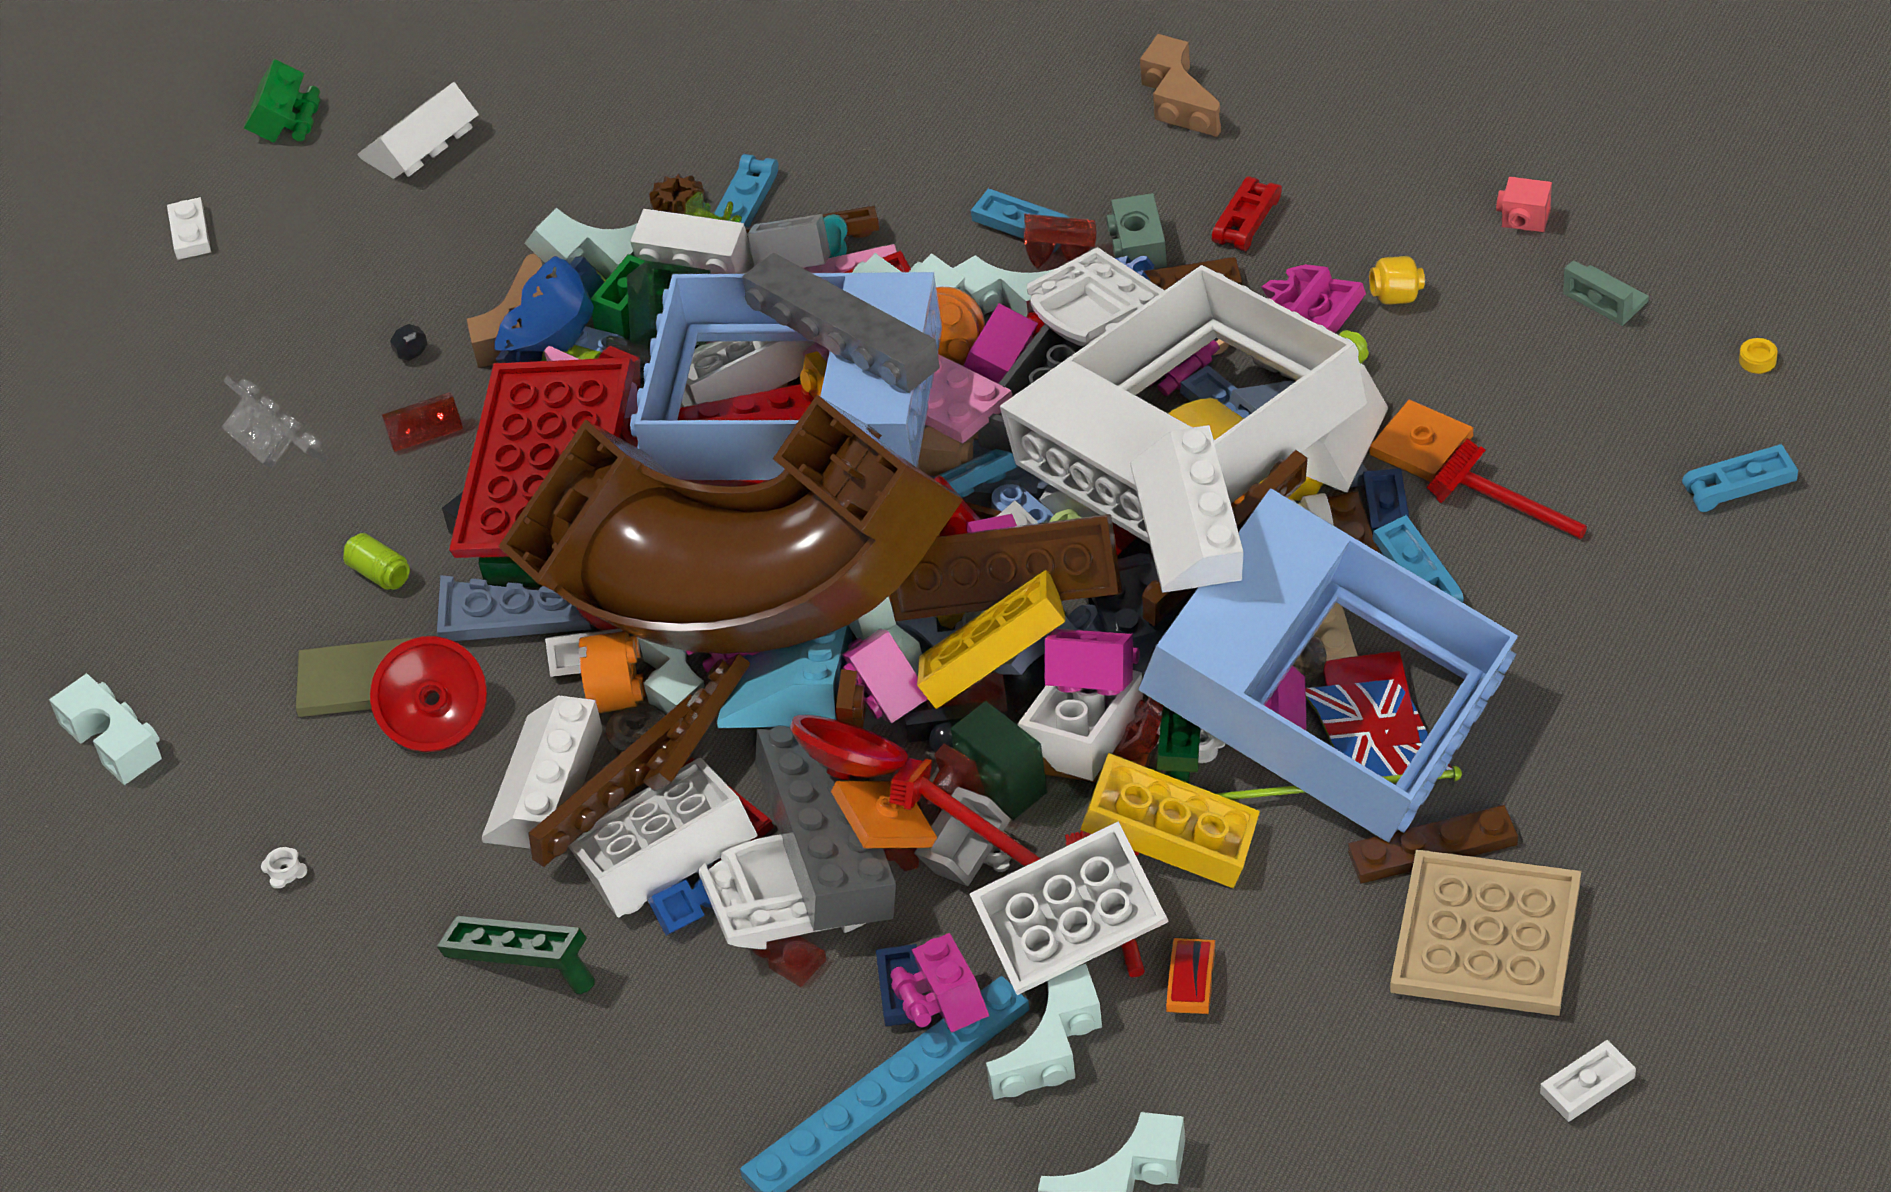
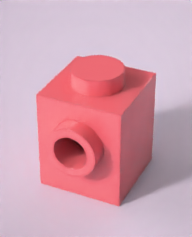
(1525, 204)

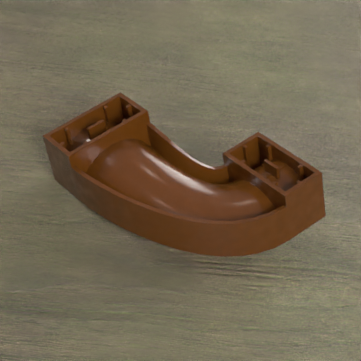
(732, 562)

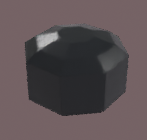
(408, 342)

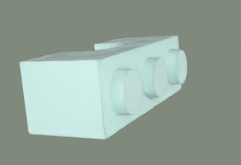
(91, 709)

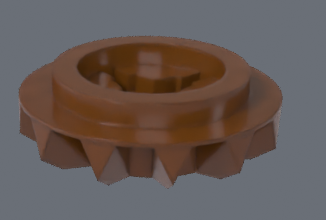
(662, 195)

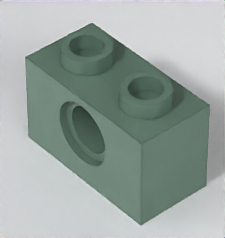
(1137, 229)

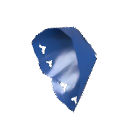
(549, 318)

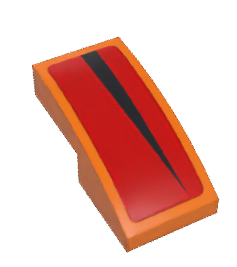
(1190, 976)

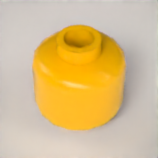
(1396, 280)

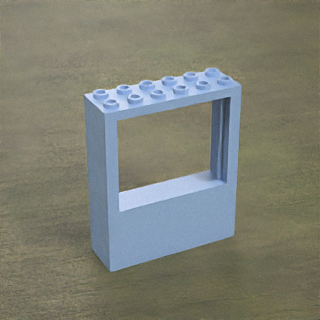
(716, 310)
(1246, 634)

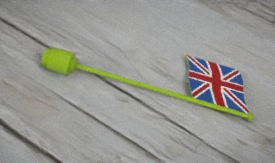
(1356, 724)

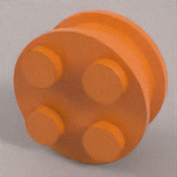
(961, 323)

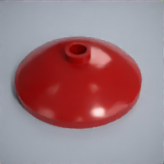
(414, 672)
(846, 747)

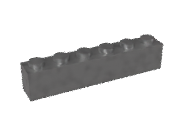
(841, 322)

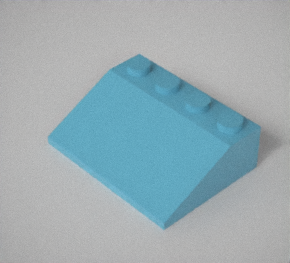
(788, 683)

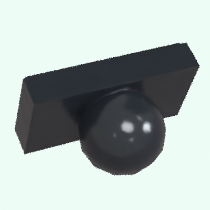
(936, 723)

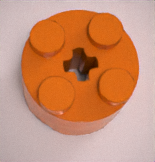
(611, 671)

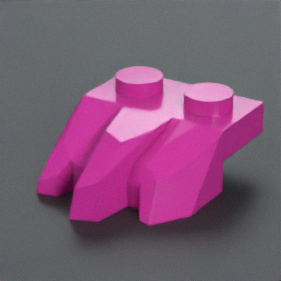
(1316, 295)

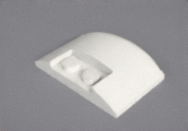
(1089, 296)
(757, 894)

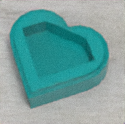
(836, 232)

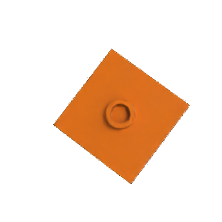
(1420, 440)
(878, 821)

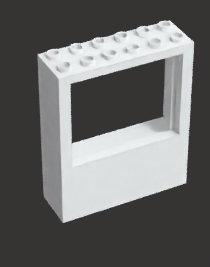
(1087, 425)

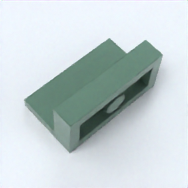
(1602, 292)

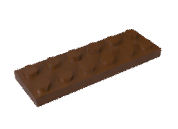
(985, 566)

